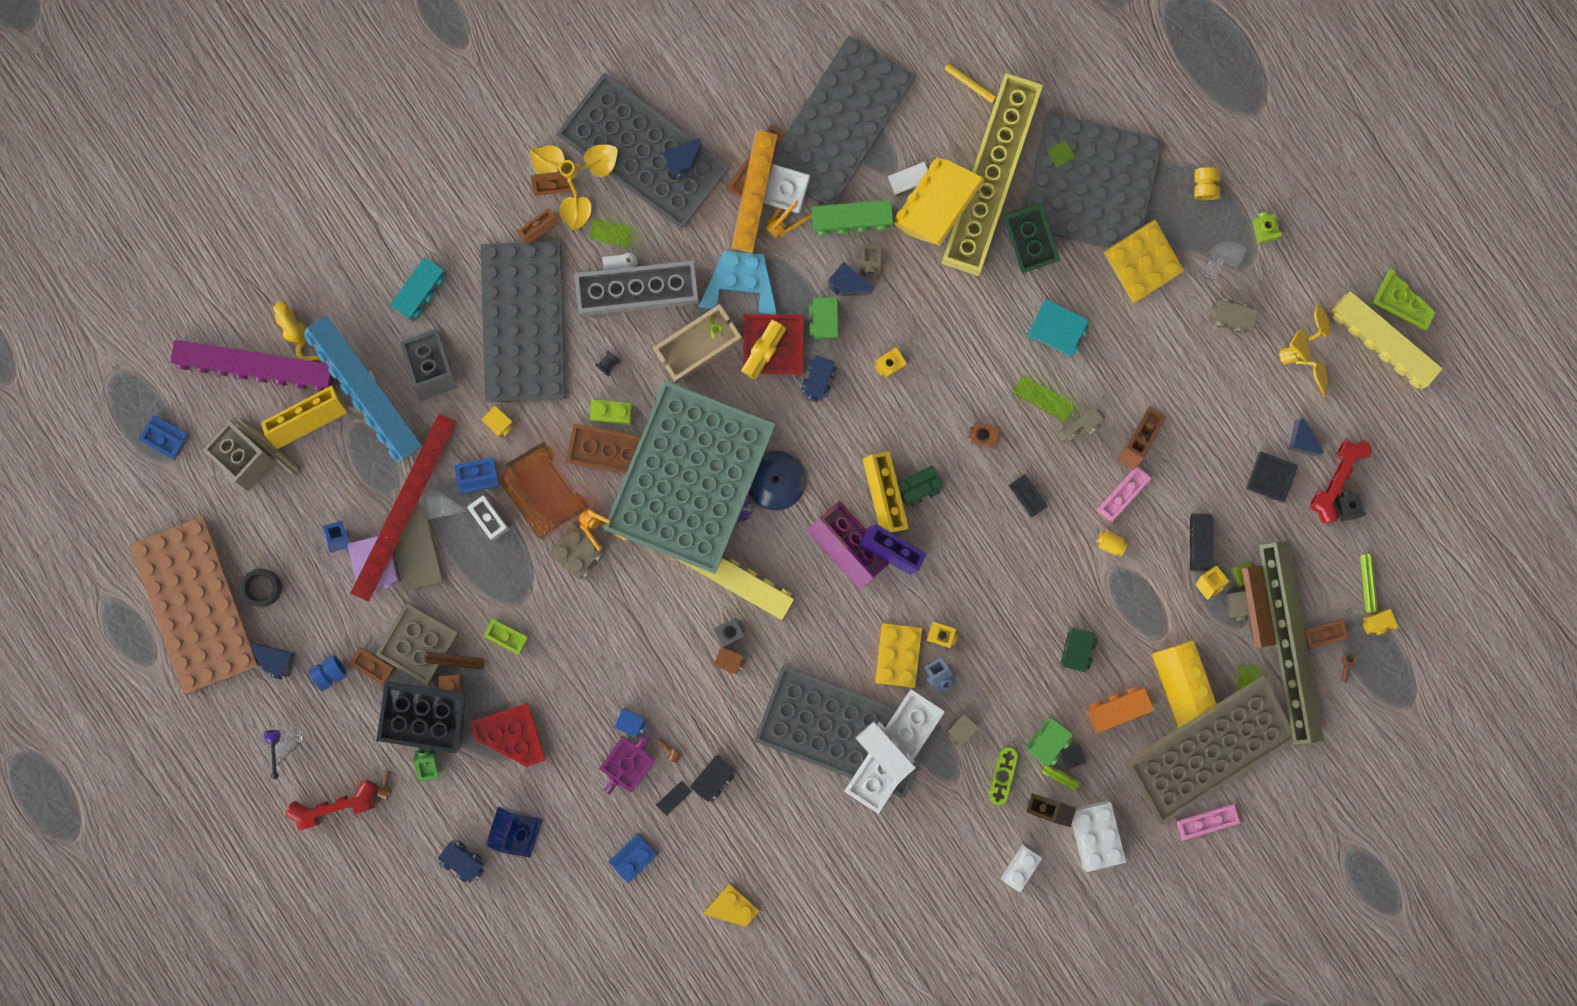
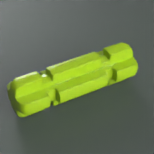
(1061, 777)

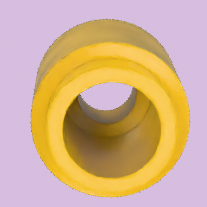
(1112, 543)

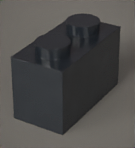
(712, 779)

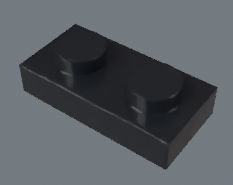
(1028, 496)

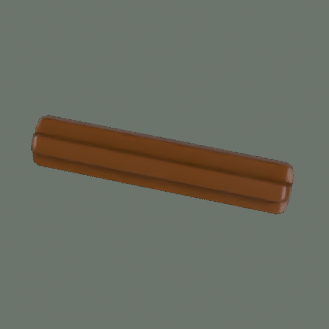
(454, 660)

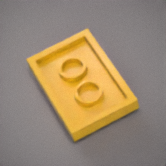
(898, 655)

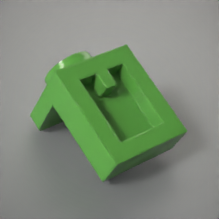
(426, 764)

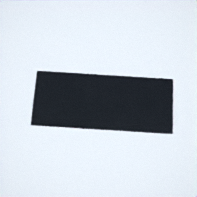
(673, 798)

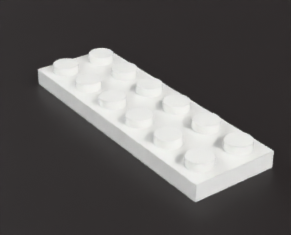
(910, 728)

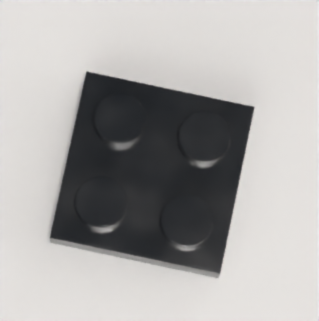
(1271, 477)

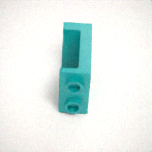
(1058, 328)

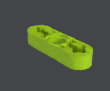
(1011, 762)

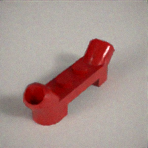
(1323, 501)
(308, 818)

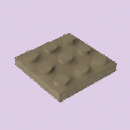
(411, 638)

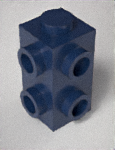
(816, 385)
(465, 864)

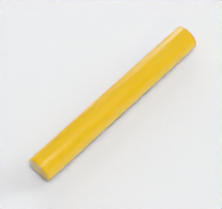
(970, 83)

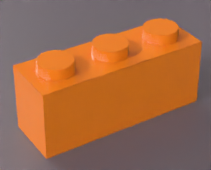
(1119, 709)

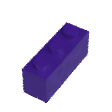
(893, 549)

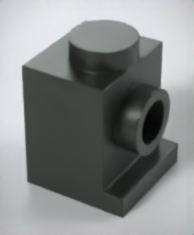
(1347, 513)

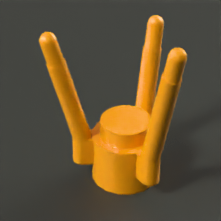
(775, 224)
(591, 520)

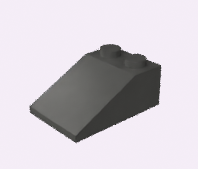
(428, 365)

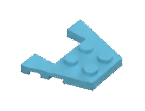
(740, 274)

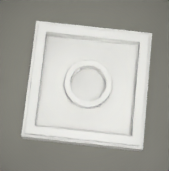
(785, 187)

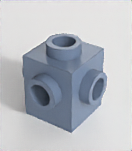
(940, 675)

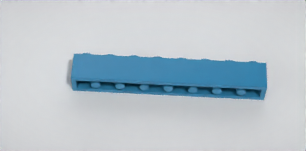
(362, 388)

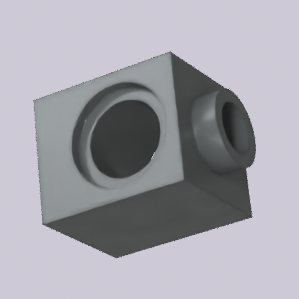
(720, 632)

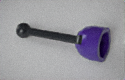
(272, 738)

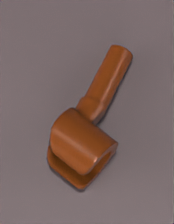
(1347, 666)
(674, 755)
(383, 792)

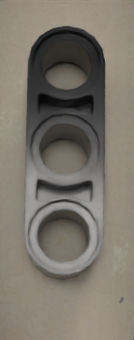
(1201, 542)

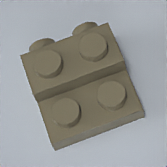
(1087, 423)
(576, 552)

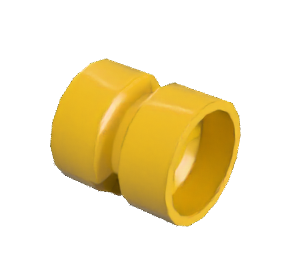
(1207, 181)

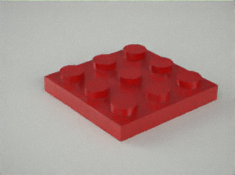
(789, 351)

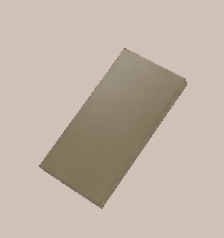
(417, 554)

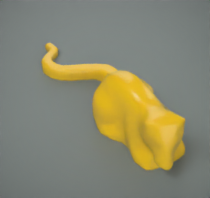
(292, 329)

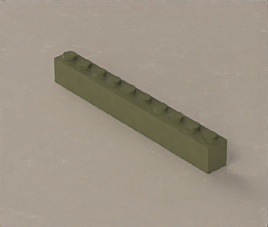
(1291, 643)

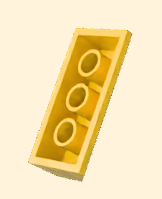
(1184, 681)

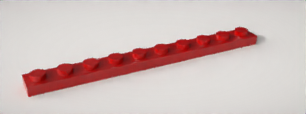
(403, 508)

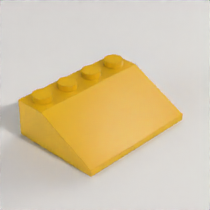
(937, 201)

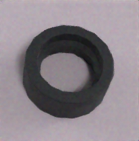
(245, 591)

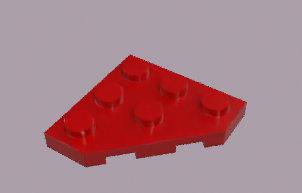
(511, 734)

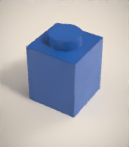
(335, 536)
(630, 723)

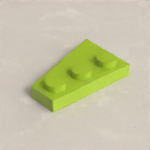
(1400, 301)

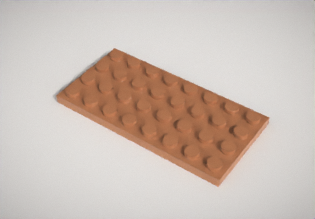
(194, 605)

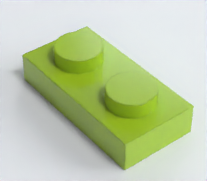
(506, 636)

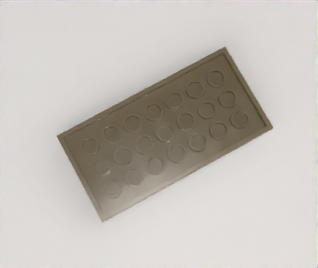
(1211, 750)

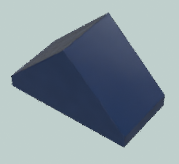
(1304, 440)

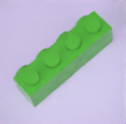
(852, 217)

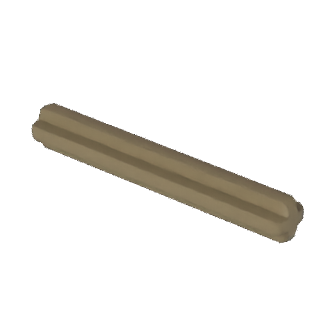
(266, 446)

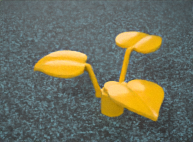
(600, 160)
(1301, 349)

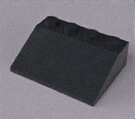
(421, 717)

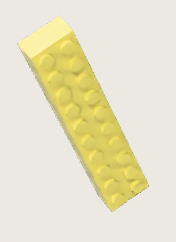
(996, 164)

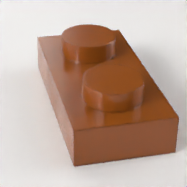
(550, 183)
(538, 226)
(1326, 634)
(371, 666)

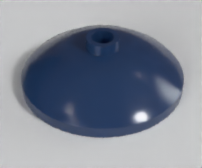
(785, 492)

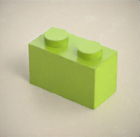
(611, 412)

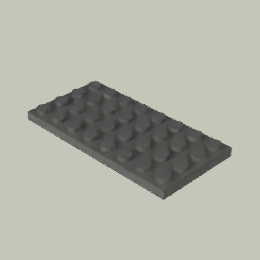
(842, 119)
(641, 134)
(522, 321)
(821, 724)

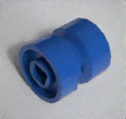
(325, 674)

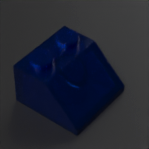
(513, 832)

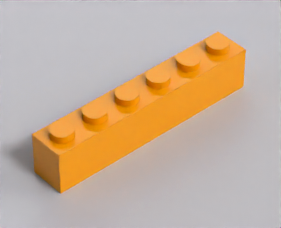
(753, 192)

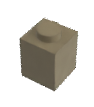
(1237, 605)
(961, 730)

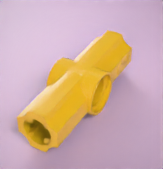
(763, 350)

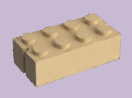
(694, 346)

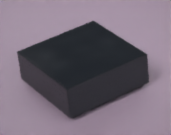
(1072, 756)

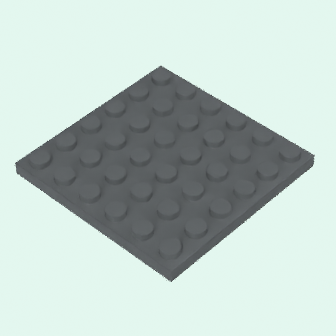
(1102, 189)

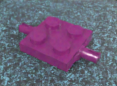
(626, 764)

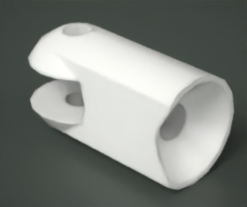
(619, 261)

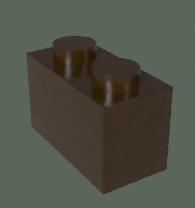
(1051, 810)

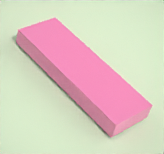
(1124, 494)
(1208, 821)

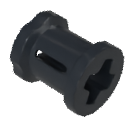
(608, 363)

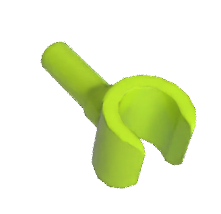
(715, 328)

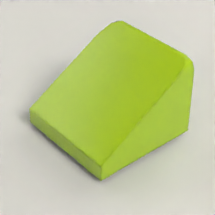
(1237, 572)

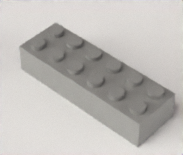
(636, 288)

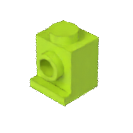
(1262, 233)

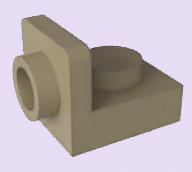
(870, 260)

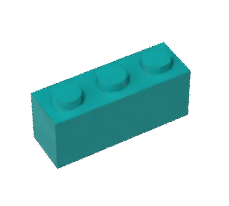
(419, 289)

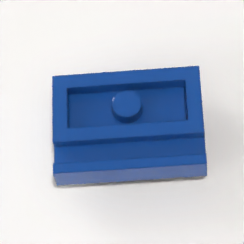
(163, 437)
(477, 475)
(633, 858)

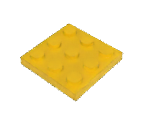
(1143, 261)

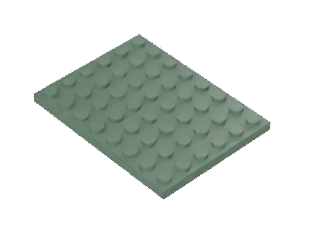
(690, 477)

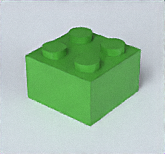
(1049, 742)

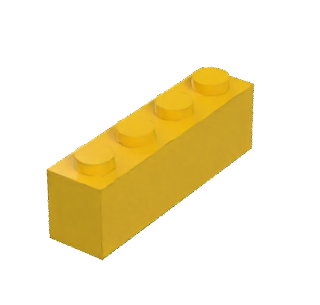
(304, 417)
(885, 492)

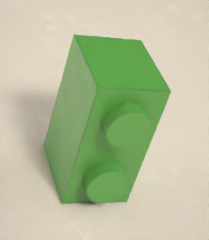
(824, 318)

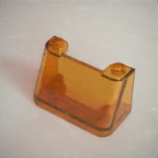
(540, 491)

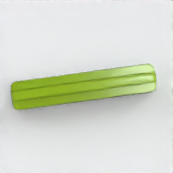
(1369, 583)

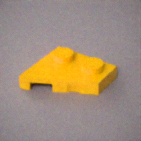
(732, 907)

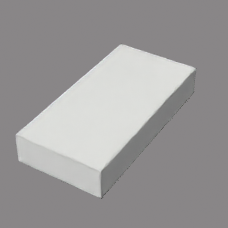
(907, 178)

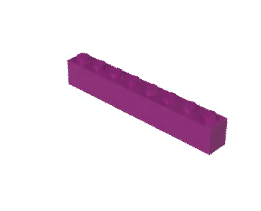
(251, 364)

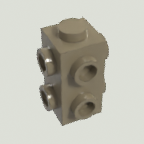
(1231, 315)

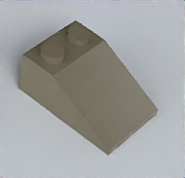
(238, 456)

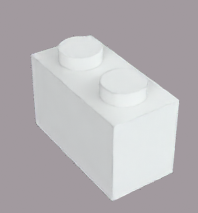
(488, 518)
(1021, 868)

